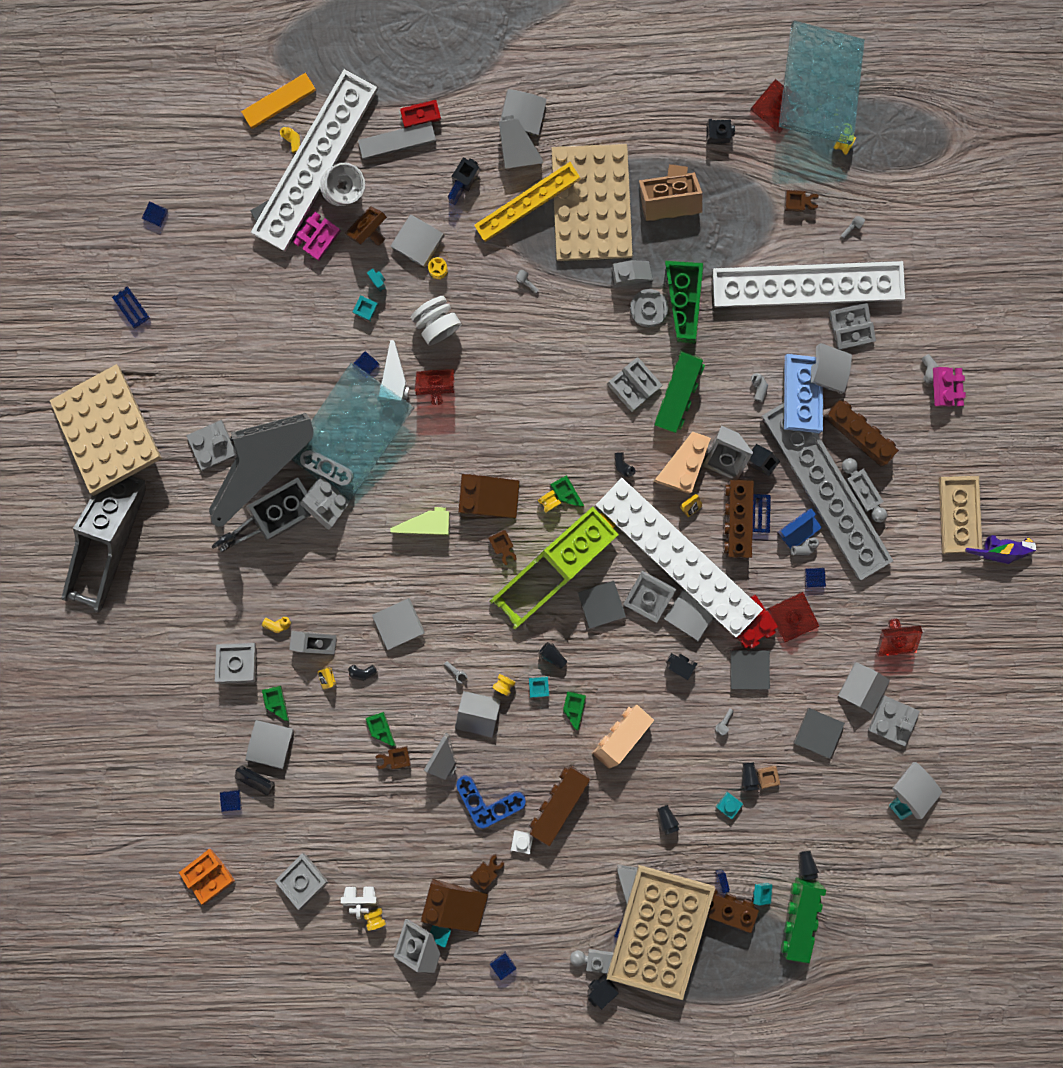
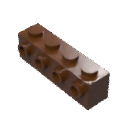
(861, 433)
(739, 519)
(559, 805)
(732, 911)

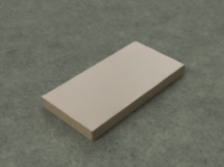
(960, 513)

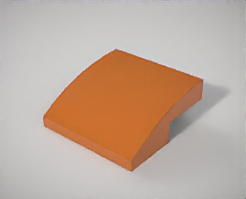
(206, 876)

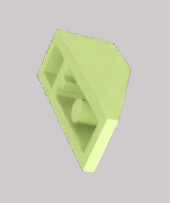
(430, 522)

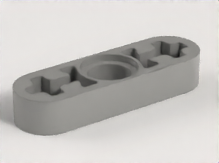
(337, 478)

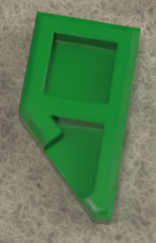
(565, 492)
(275, 702)
(574, 707)
(380, 728)

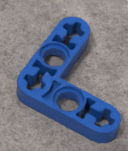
(482, 808)

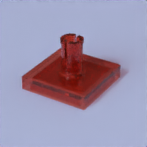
(769, 105)
(435, 383)
(793, 617)
(898, 639)

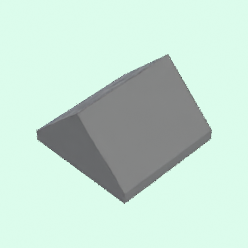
(864, 687)
(477, 714)

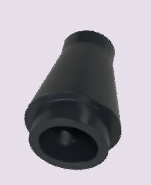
(552, 655)
(750, 779)
(667, 820)
(808, 868)

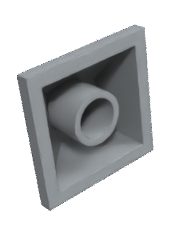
(728, 454)
(442, 760)
(417, 948)

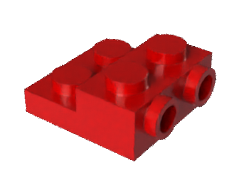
(761, 626)

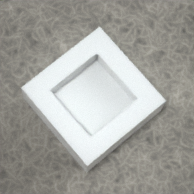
(521, 842)

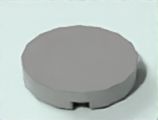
(648, 308)

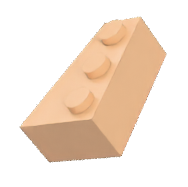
(685, 464)
(623, 736)

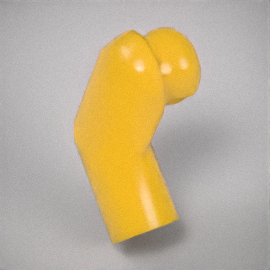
(292, 137)
(277, 626)

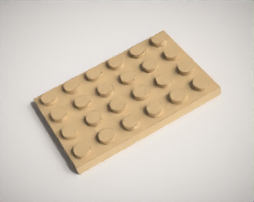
(595, 211)
(105, 430)
(660, 932)

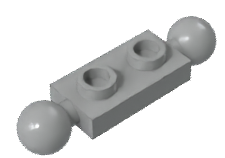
(864, 490)
(595, 961)

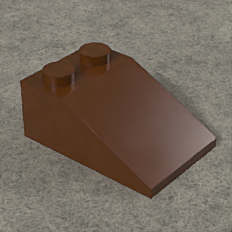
(488, 496)
(453, 906)

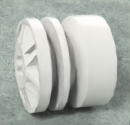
(353, 184)
(434, 318)

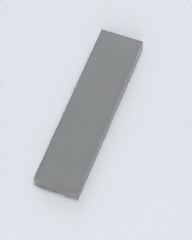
(397, 140)

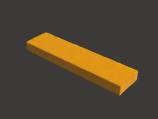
(278, 100)

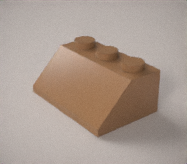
(670, 200)

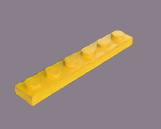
(527, 202)

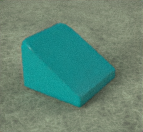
(901, 809)
(440, 935)

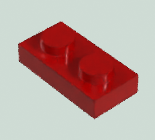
(420, 113)

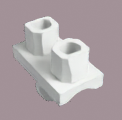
(368, 899)

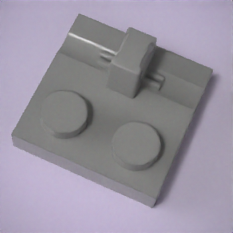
(211, 445)
(324, 502)
(649, 596)
(235, 663)
(893, 720)
(301, 881)

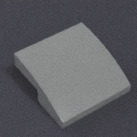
(526, 108)
(417, 240)
(852, 326)
(831, 368)
(634, 384)
(689, 616)
(398, 624)
(269, 744)
(917, 790)

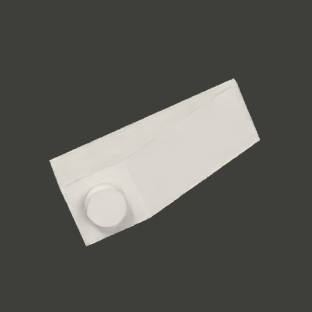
(393, 373)

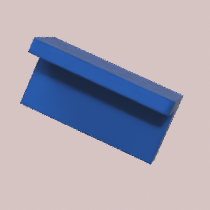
(800, 529)

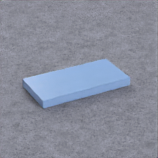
(802, 398)

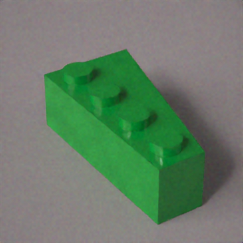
(685, 295)
(679, 391)
(802, 920)

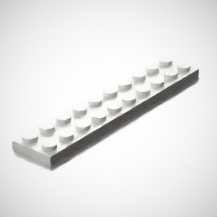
(315, 155)
(808, 284)
(679, 557)

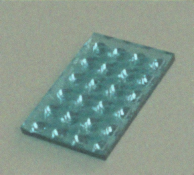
(821, 83)
(355, 427)

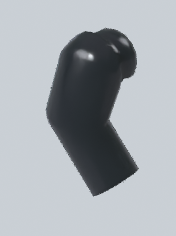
(622, 467)
(359, 674)

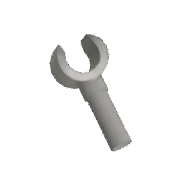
(856, 222)
(522, 278)
(456, 672)
(721, 728)

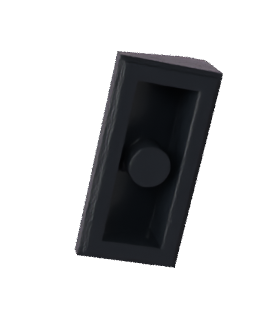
(254, 780)

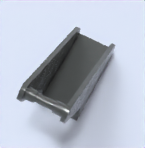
(259, 457)
(110, 521)

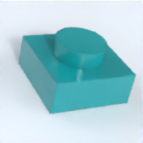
(377, 279)
(365, 308)
(538, 686)
(729, 805)
(762, 894)

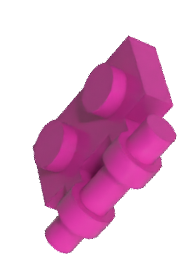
(321, 238)
(944, 386)

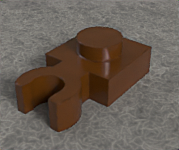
(797, 201)
(501, 544)
(397, 758)
(486, 873)

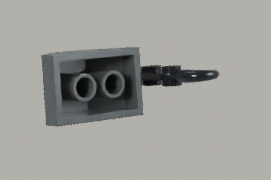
(272, 514)

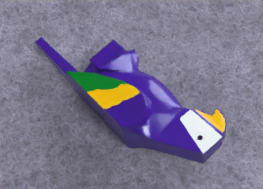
(1004, 550)

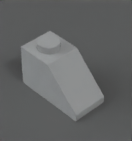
(631, 272)
(312, 642)

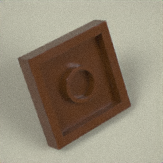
(366, 227)

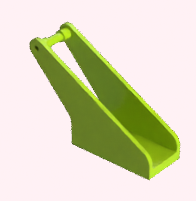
(567, 555)

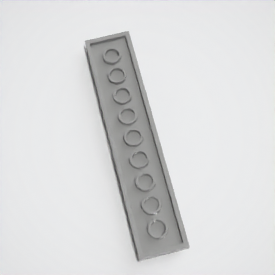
(830, 496)

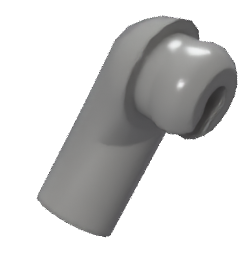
(930, 364)
(760, 385)
(806, 548)

